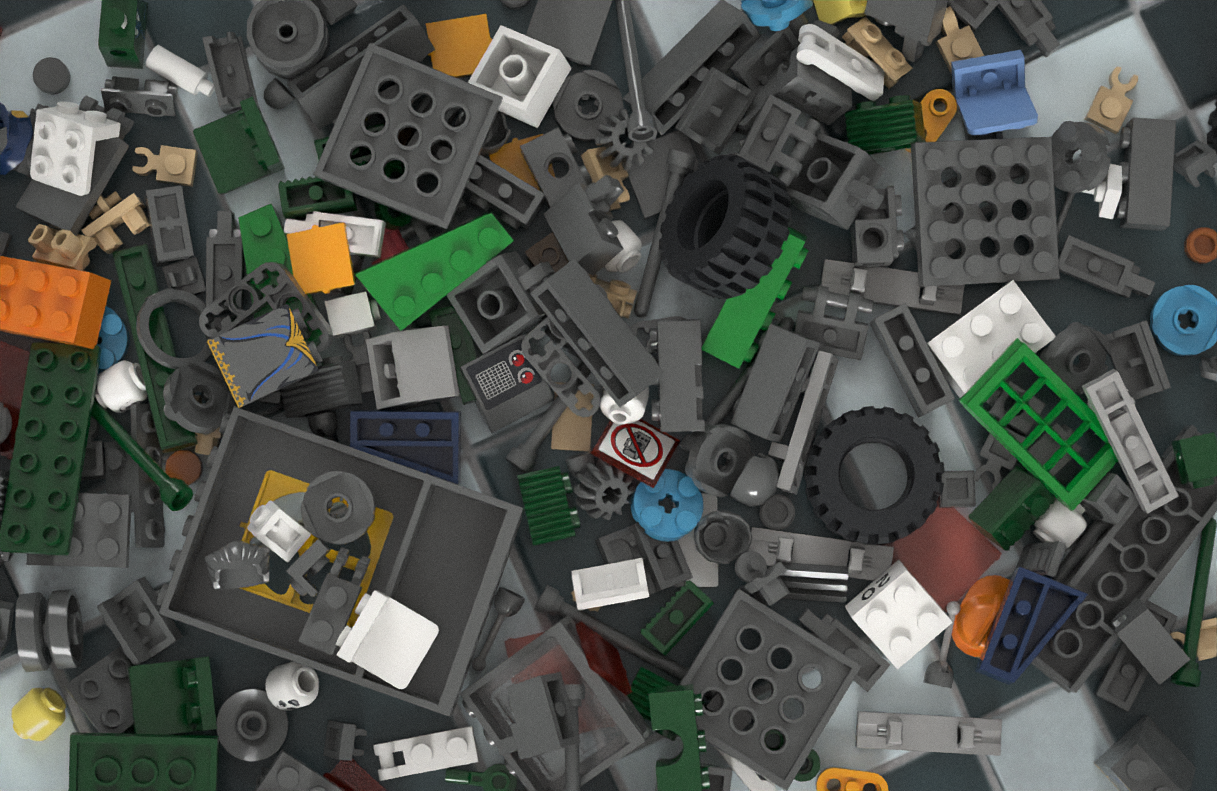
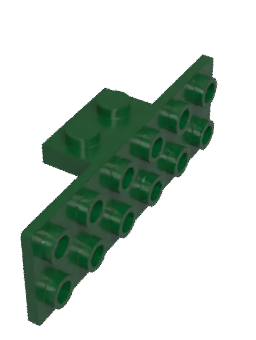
(49, 449)

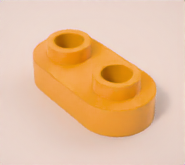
(935, 121)
(850, 779)

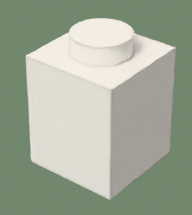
(352, 314)

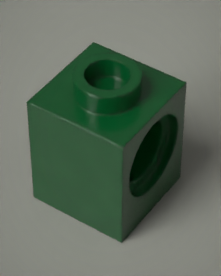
(1196, 459)

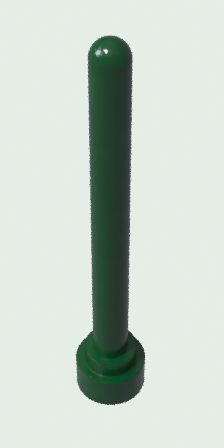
(173, 491)
(1189, 674)

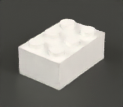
(983, 335)

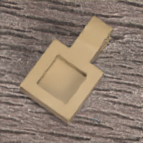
(957, 43)
(600, 167)

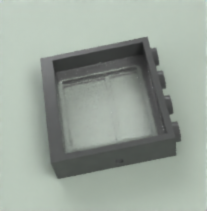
(607, 718)

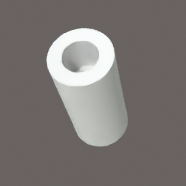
(179, 71)

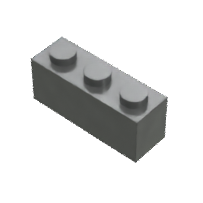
(1147, 174)
(912, 360)
(774, 382)

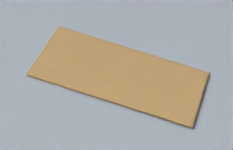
(573, 431)

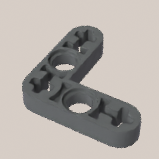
(275, 296)
(554, 356)

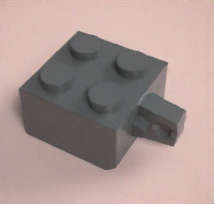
(836, 182)
(498, 300)

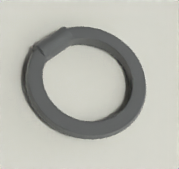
(142, 326)

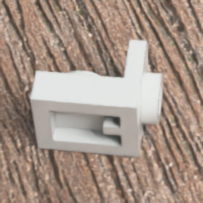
(1108, 192)
(277, 530)

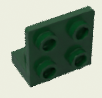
(238, 148)
(172, 697)

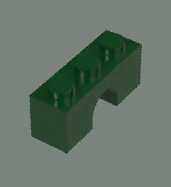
(676, 710)

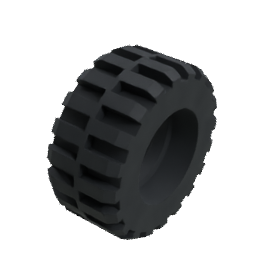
(725, 226)
(900, 434)

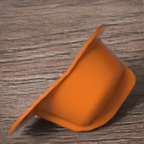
(978, 614)

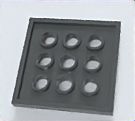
(413, 80)
(1035, 191)
(804, 652)

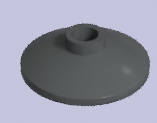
(239, 738)

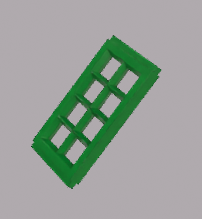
(994, 378)

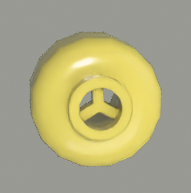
(38, 714)

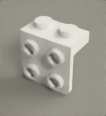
(66, 145)
(387, 639)

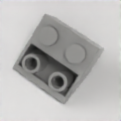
(412, 368)

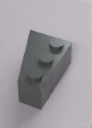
(681, 384)

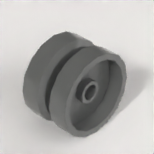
(292, 55)
(49, 630)

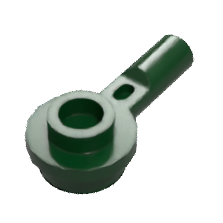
(493, 779)

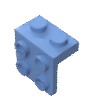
(993, 93)

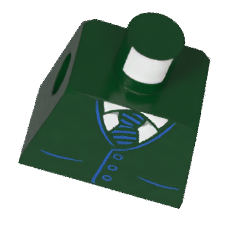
(124, 30)

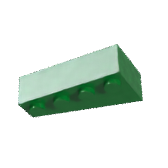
(266, 242)
(430, 270)
(746, 314)

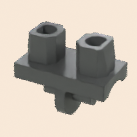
(761, 582)

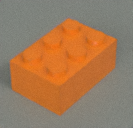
(51, 302)

